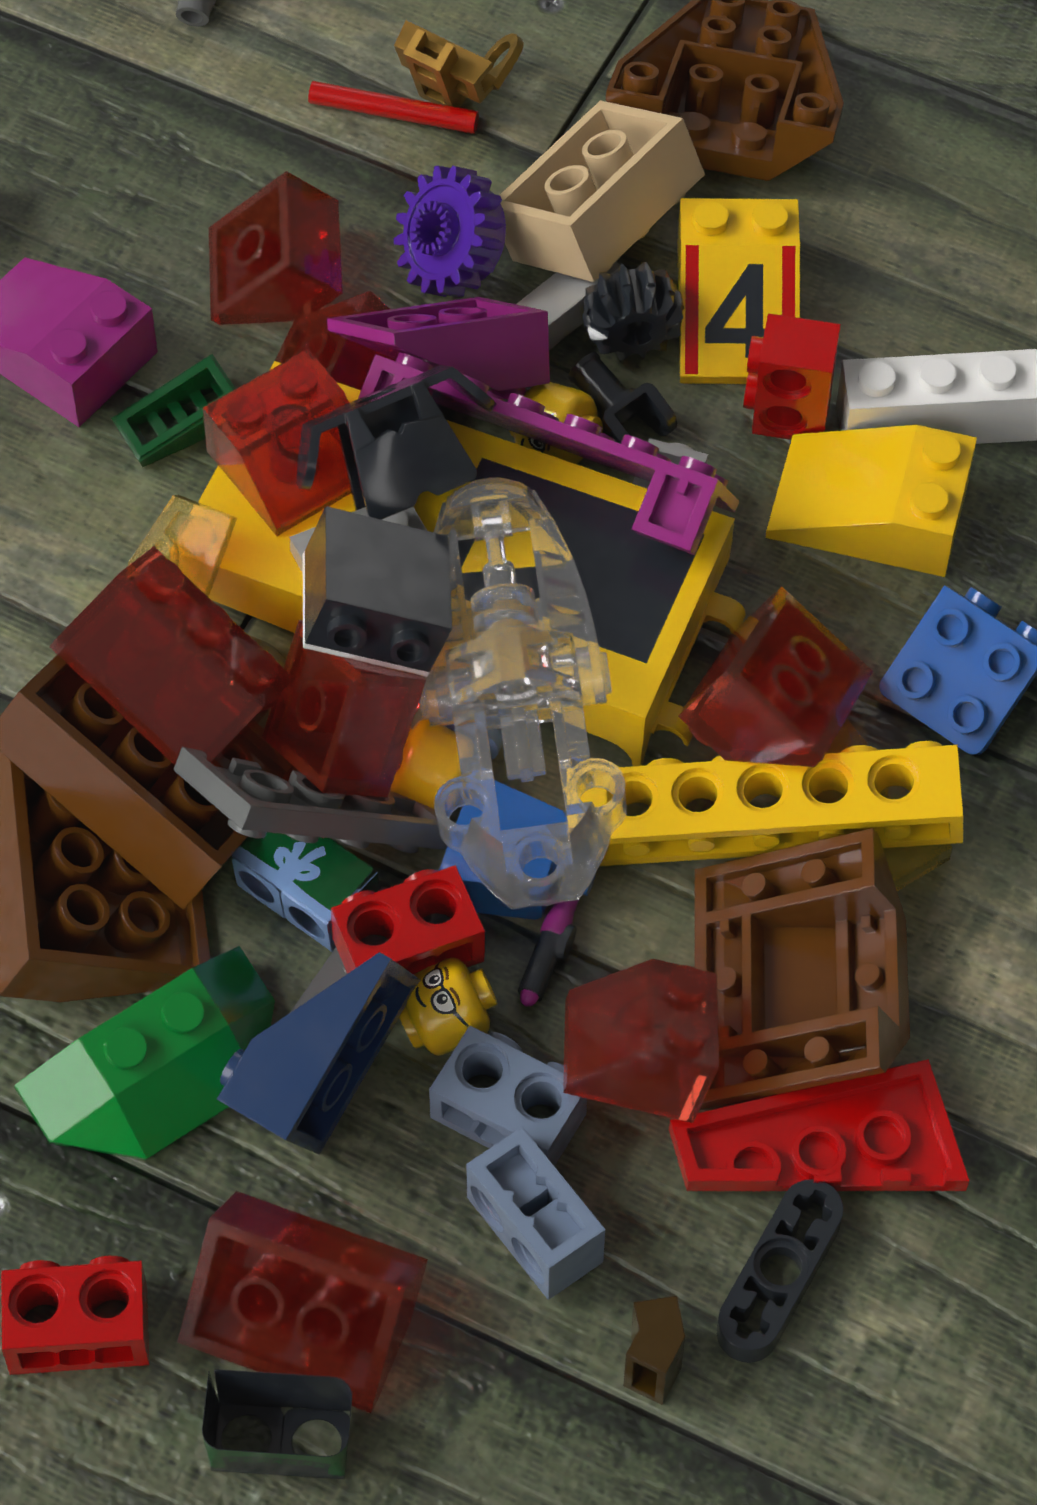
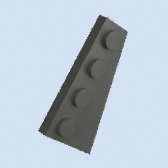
(266, 803)

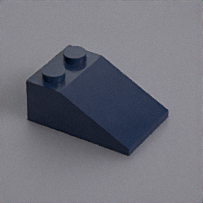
(313, 1060)

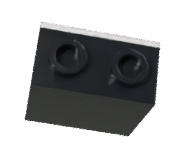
(376, 591)

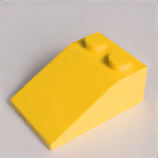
(875, 494)

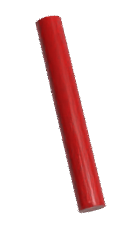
(393, 107)

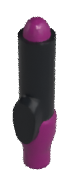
(553, 944)

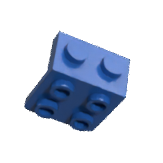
(963, 669)

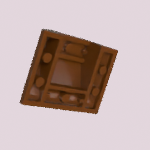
(803, 966)

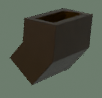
(655, 1349)

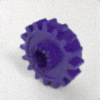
(451, 231)

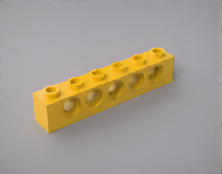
(737, 829)

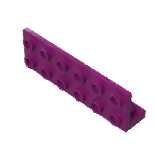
(677, 496)

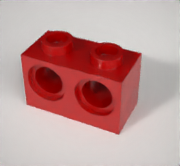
(791, 376)
(399, 917)
(74, 1334)

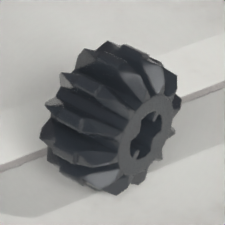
(633, 311)

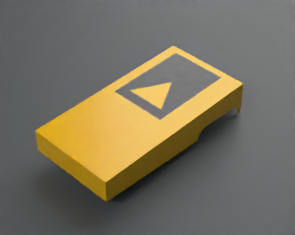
(639, 591)

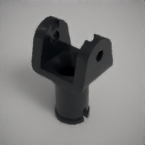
(617, 402)

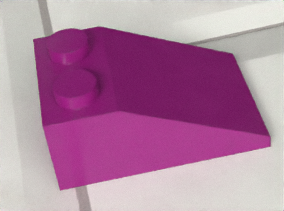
(71, 336)
(477, 336)

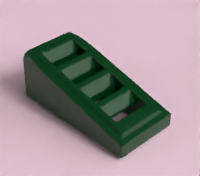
(187, 387)

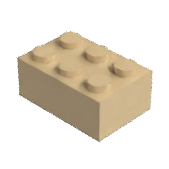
(599, 190)

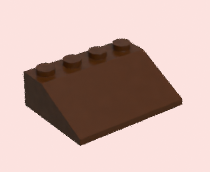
(122, 783)
(79, 913)

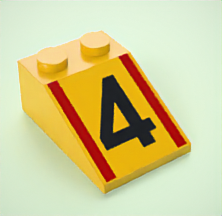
(732, 271)

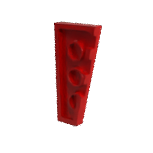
(849, 1133)

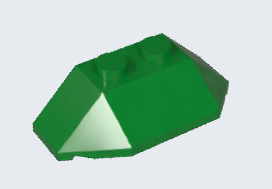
(153, 1065)

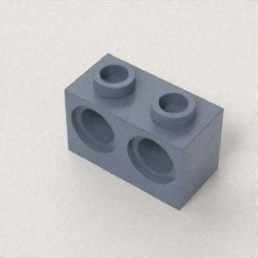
(499, 1110)
(535, 1213)

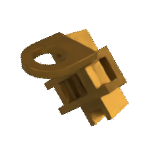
(449, 72)

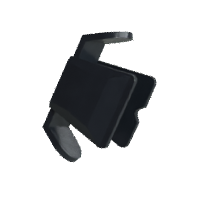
(395, 443)

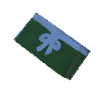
(301, 879)

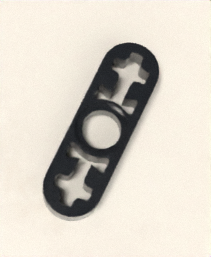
(774, 1319)

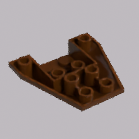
(744, 81)

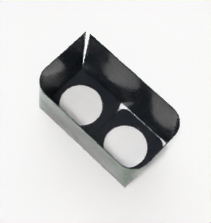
(263, 1396)

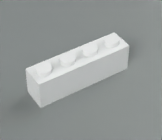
(959, 393)

